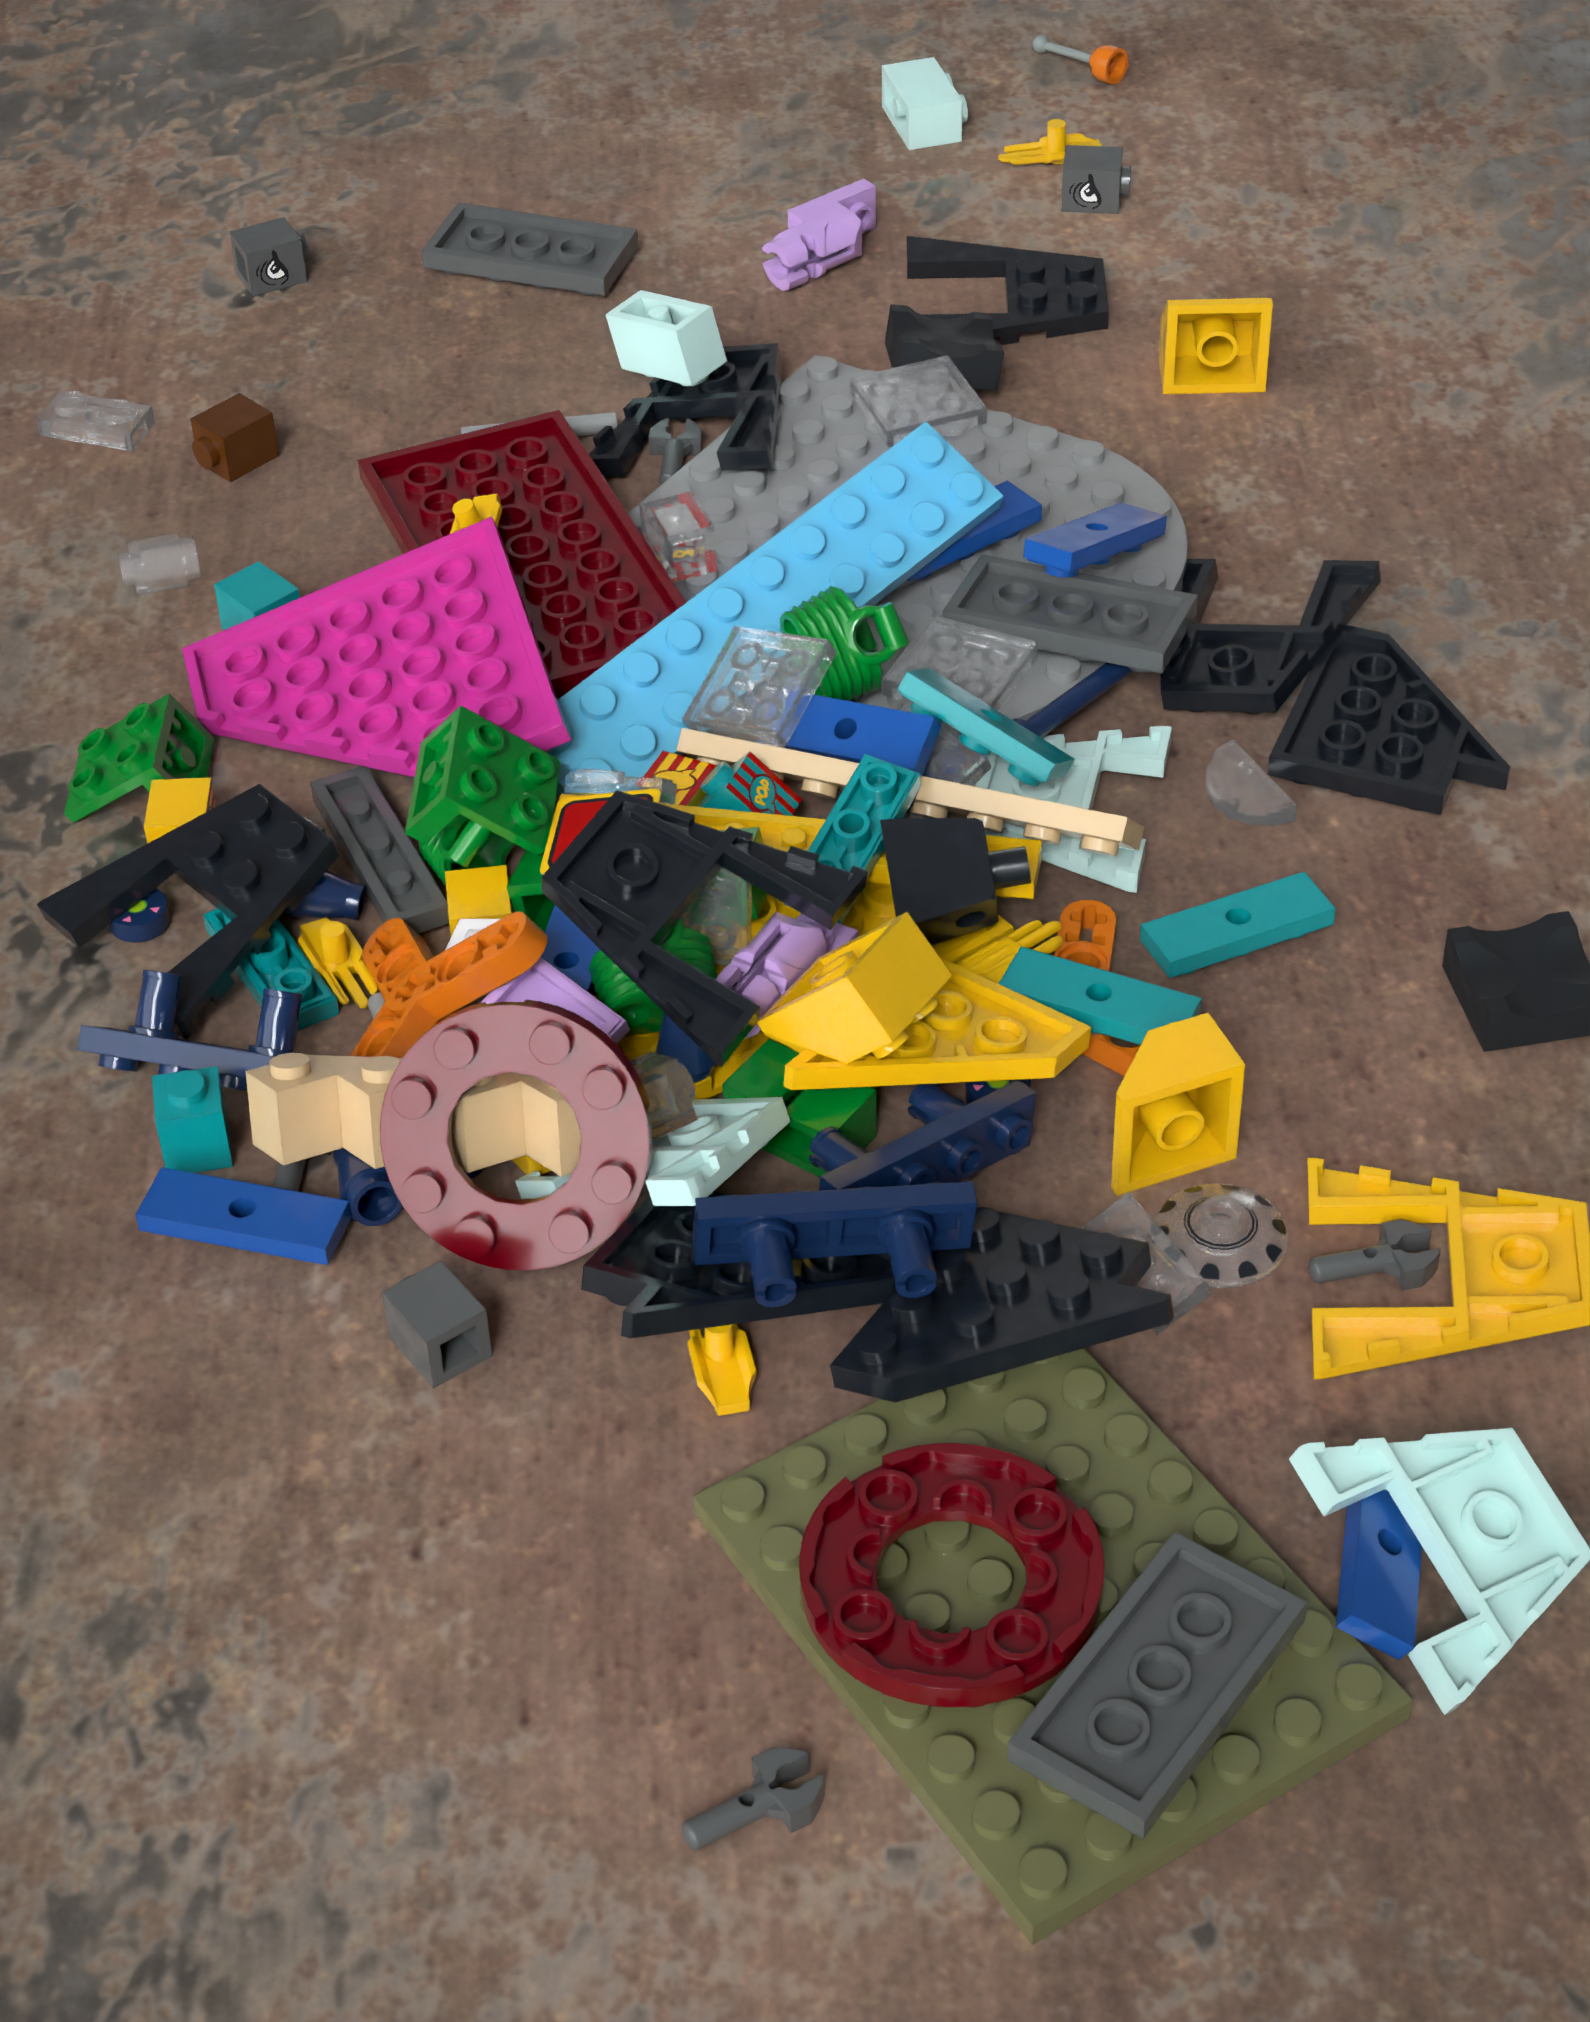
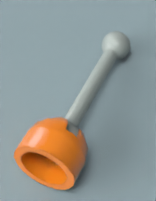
(1106, 62)

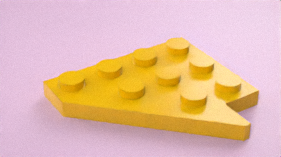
(969, 1037)

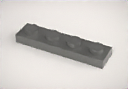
(379, 849)

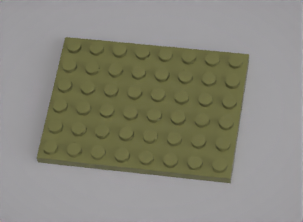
(1022, 1837)

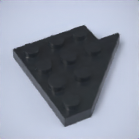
(1381, 729)
(655, 1275)
(1003, 1304)

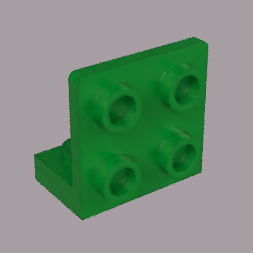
(145, 746)
(486, 776)

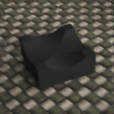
(964, 339)
(1521, 981)

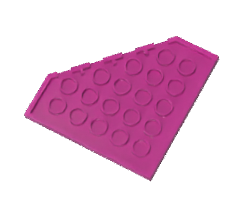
(384, 660)

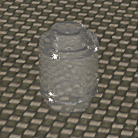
(160, 563)

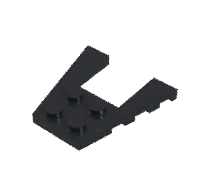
(1042, 288)
(739, 390)
(1259, 665)
(241, 856)
(641, 871)

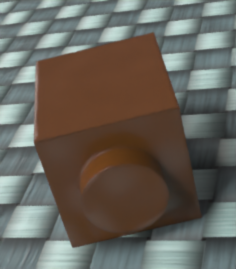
(234, 437)

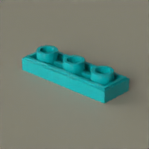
(984, 727)
(853, 827)
(1237, 924)
(283, 968)
(1097, 997)

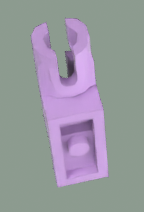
(822, 235)
(779, 957)

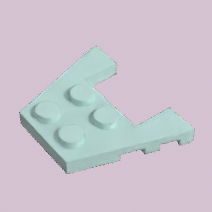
(1078, 788)
(698, 1155)
(1482, 1522)

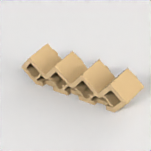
(335, 1102)

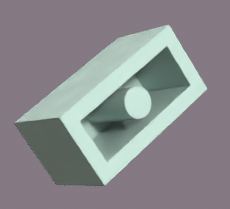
(923, 103)
(666, 338)

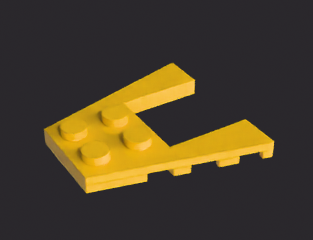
(1512, 1265)

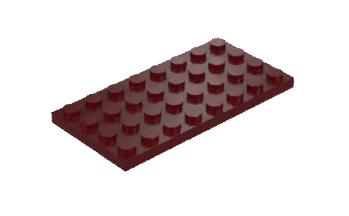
(567, 536)

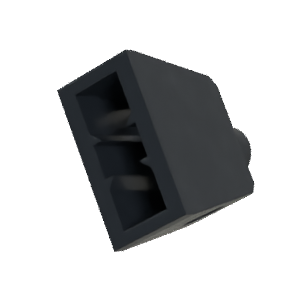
(947, 875)

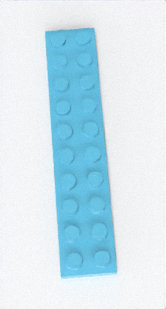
(856, 539)

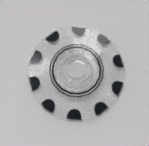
(1225, 1232)

